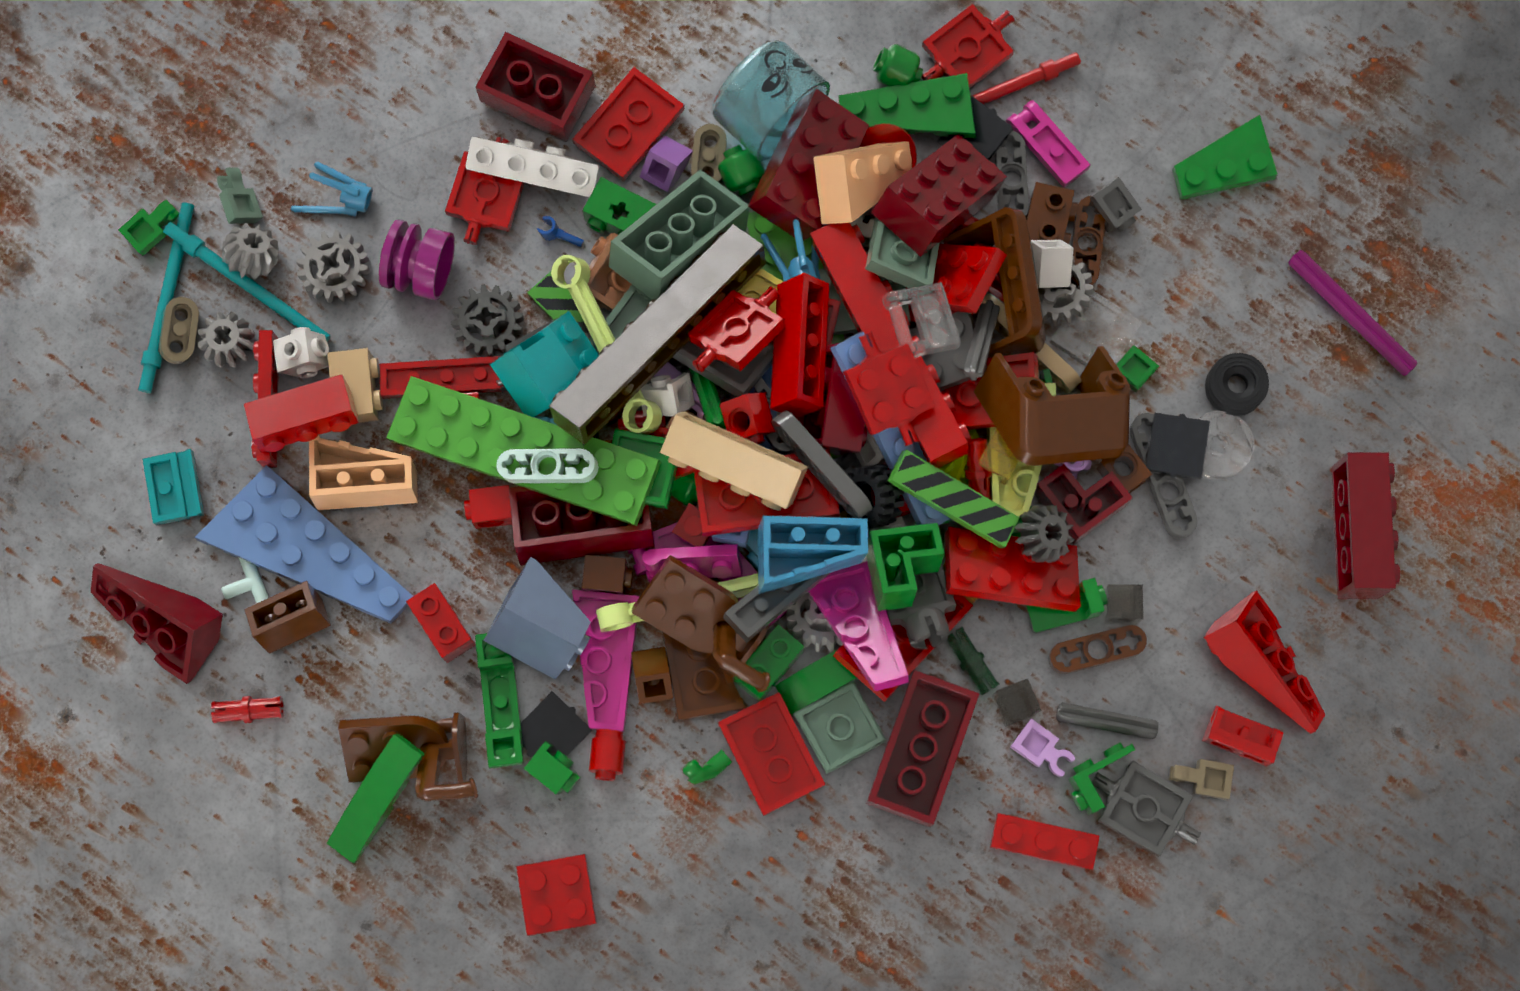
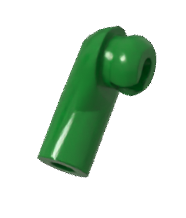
(709, 770)

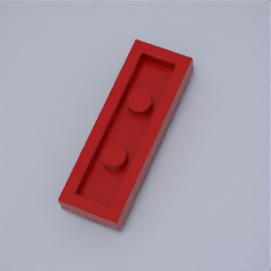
(1044, 841)

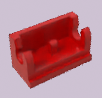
(1243, 736)

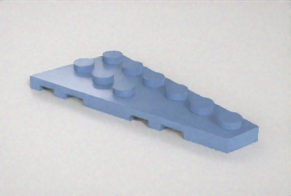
(292, 539)

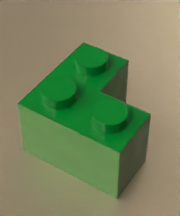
(898, 556)

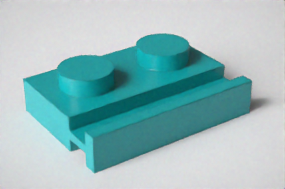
(173, 487)

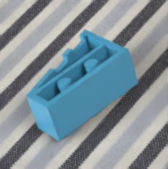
(807, 548)

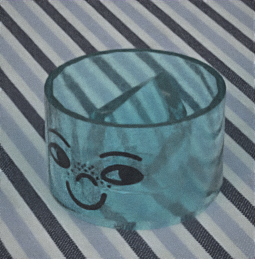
(762, 95)

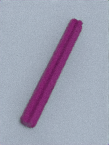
(1352, 313)

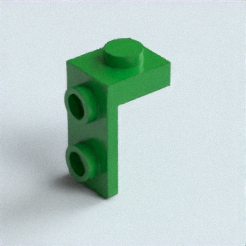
(1092, 606)
(1084, 792)

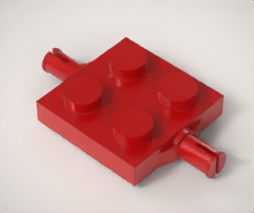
(969, 46)
(483, 200)
(736, 330)
(889, 388)

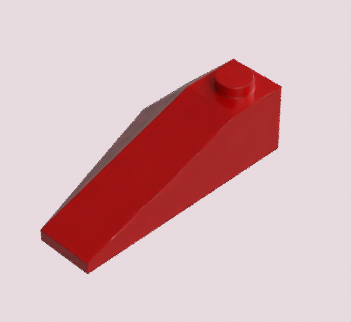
(1252, 649)

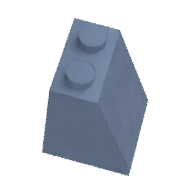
(539, 623)

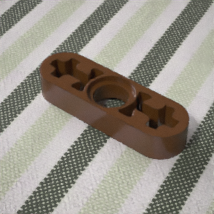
(1097, 235)
(1123, 651)

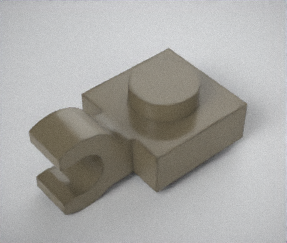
(1209, 778)

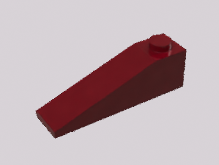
(169, 621)

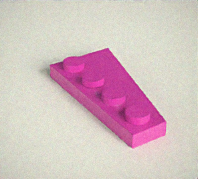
(852, 612)
(606, 662)

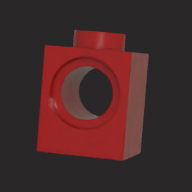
(736, 414)
(489, 507)

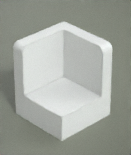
(1052, 263)

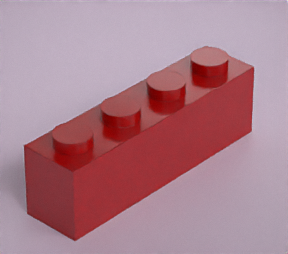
(800, 346)

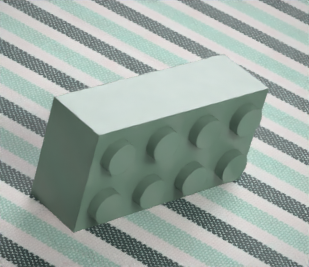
(675, 232)

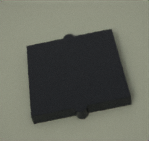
(989, 129)
(1177, 445)
(553, 723)

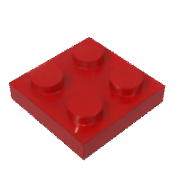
(556, 895)

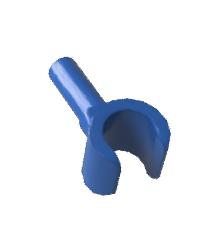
(556, 232)

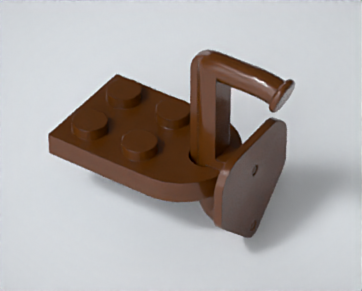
(688, 608)
(366, 738)

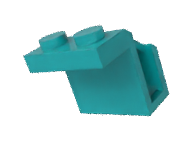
(545, 364)

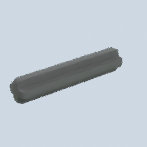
(981, 340)
(1107, 720)

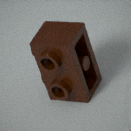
(1050, 211)
(287, 617)

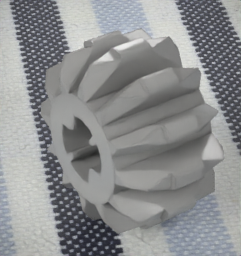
(250, 251)
(235, 329)

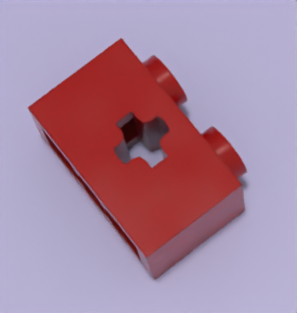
(440, 623)

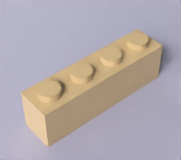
(733, 460)

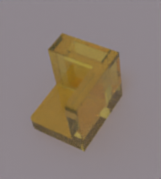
(999, 458)

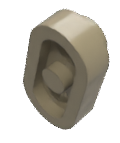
(705, 157)
(179, 331)

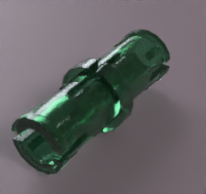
(972, 661)

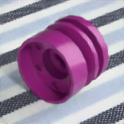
(410, 258)

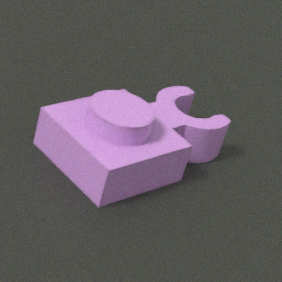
(1038, 744)

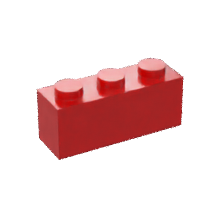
(301, 414)

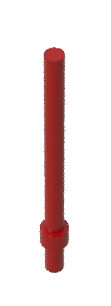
(1047, 71)

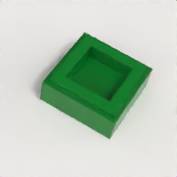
(1136, 367)

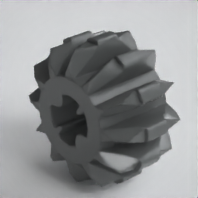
(1044, 533)

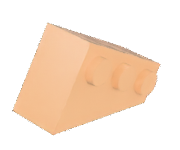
(856, 178)
(358, 476)

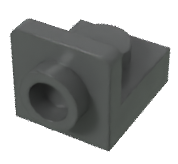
(1116, 205)

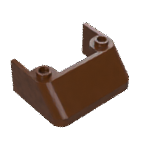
(1018, 278)
(1059, 427)

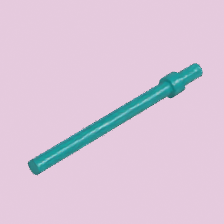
(196, 248)
(151, 357)

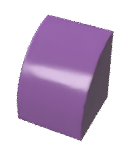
(665, 163)

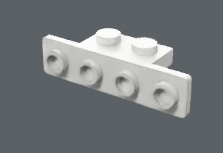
(533, 166)

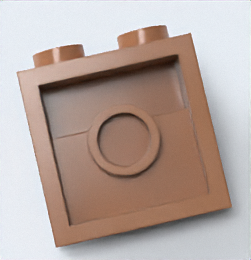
(604, 282)

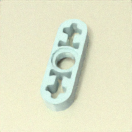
(522, 474)

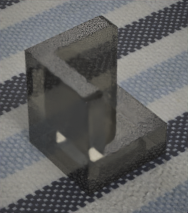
(1124, 604)
(1016, 702)

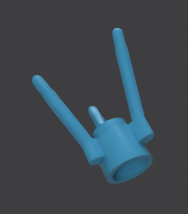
(353, 193)
(798, 264)

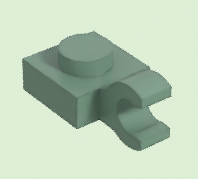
(237, 201)

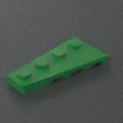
(924, 106)

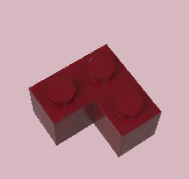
(1084, 508)

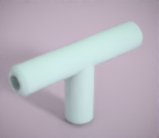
(251, 583)

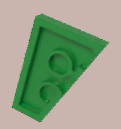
(1227, 163)

